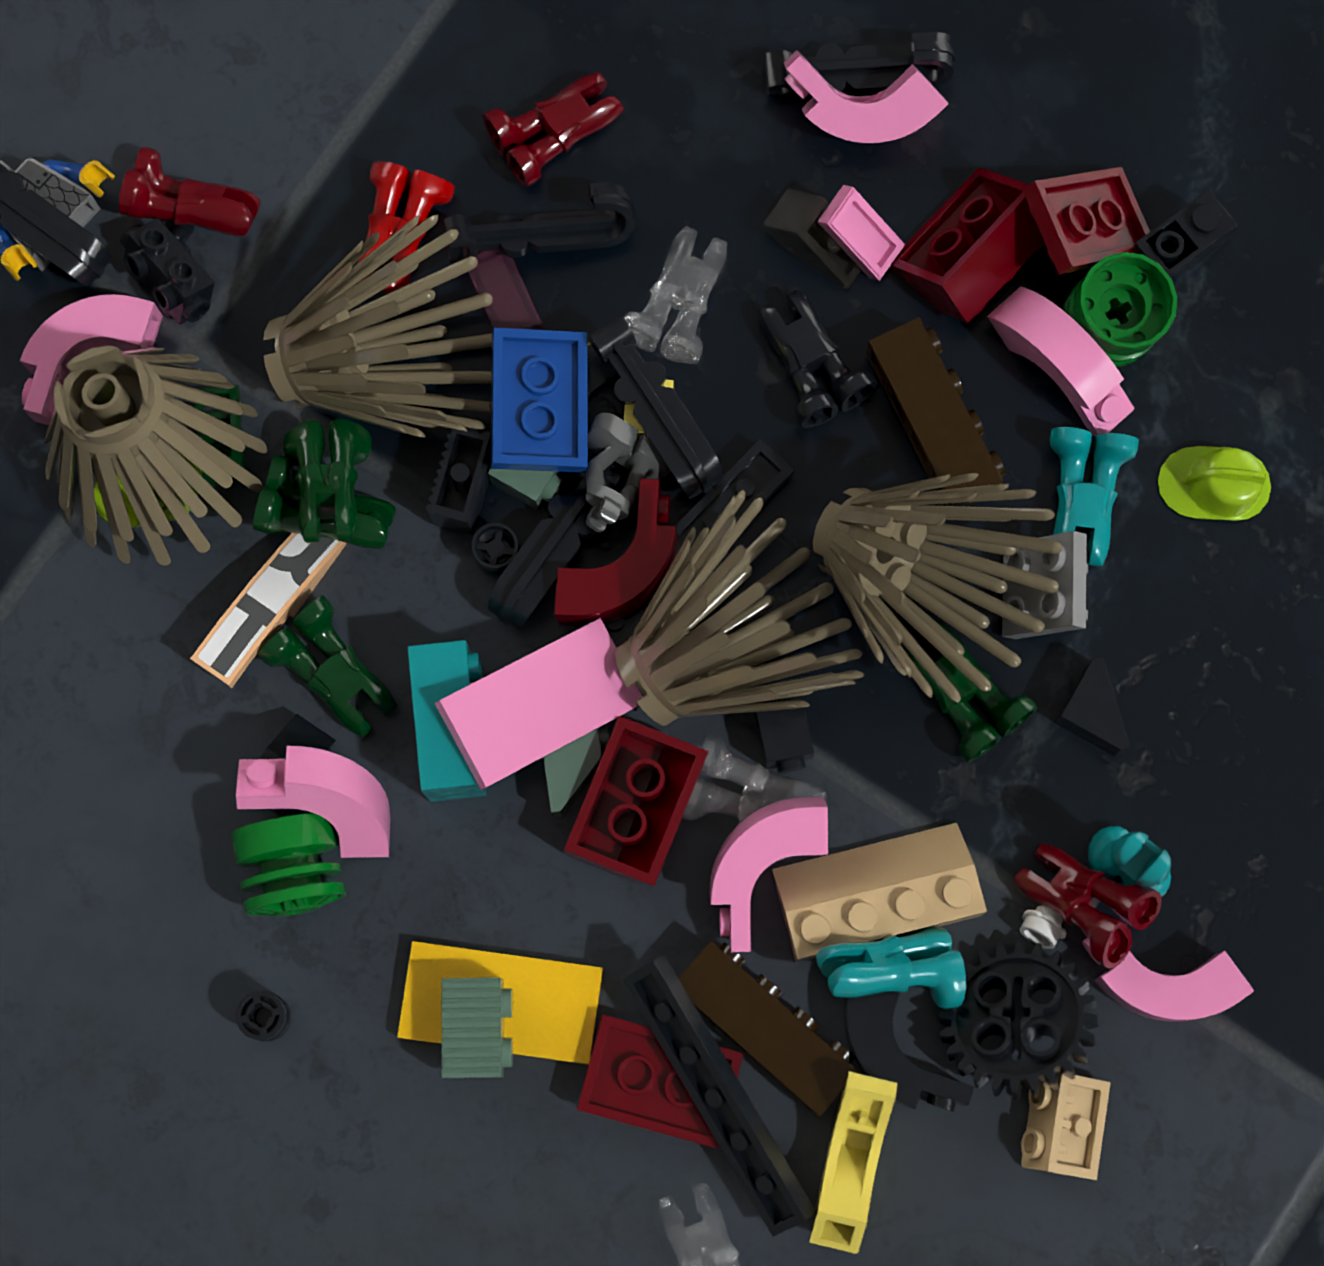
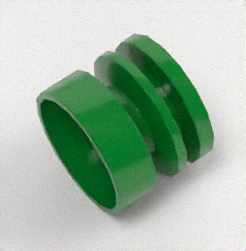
(1135, 291)
(288, 865)

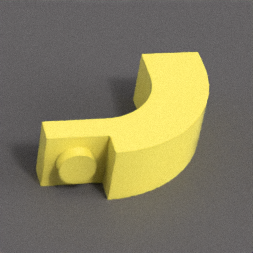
(852, 1162)

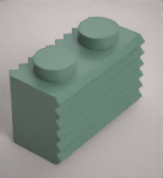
(475, 1028)

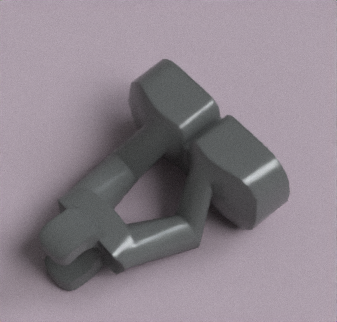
(618, 442)

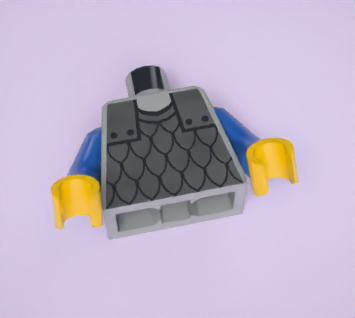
(62, 186)

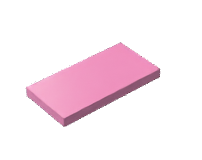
(538, 704)

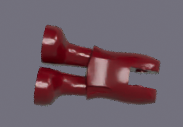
(562, 117)
(153, 195)
(1076, 894)

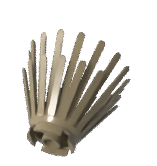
(329, 352)
(125, 419)
(884, 549)
(711, 666)

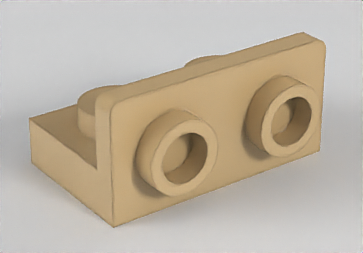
(1066, 1127)

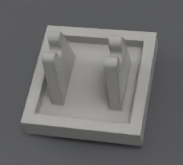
(1057, 610)

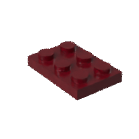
(1086, 217)
(638, 1086)

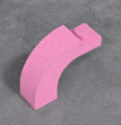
(866, 119)
(82, 325)
(1067, 353)
(325, 786)
(761, 839)
(1187, 997)

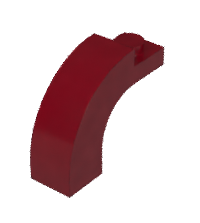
(630, 580)

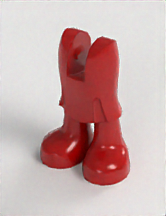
(424, 193)

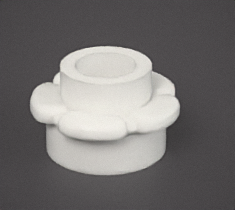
(1042, 927)

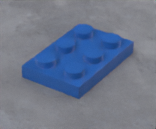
(539, 400)

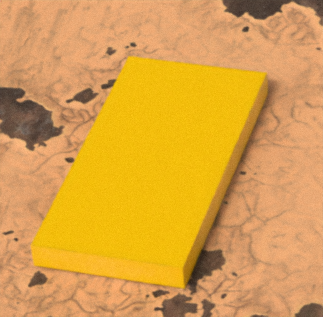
(551, 999)

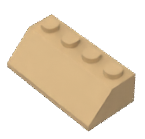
(879, 891)

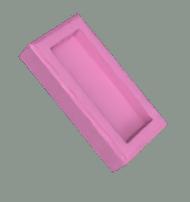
(861, 232)

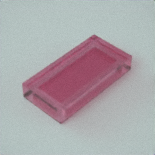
(511, 300)

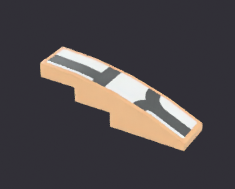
(265, 605)

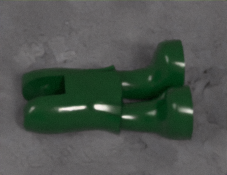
(327, 488)
(279, 508)
(338, 676)
(976, 733)

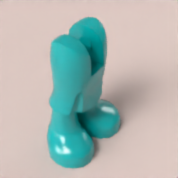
(1089, 503)
(1130, 857)
(897, 965)

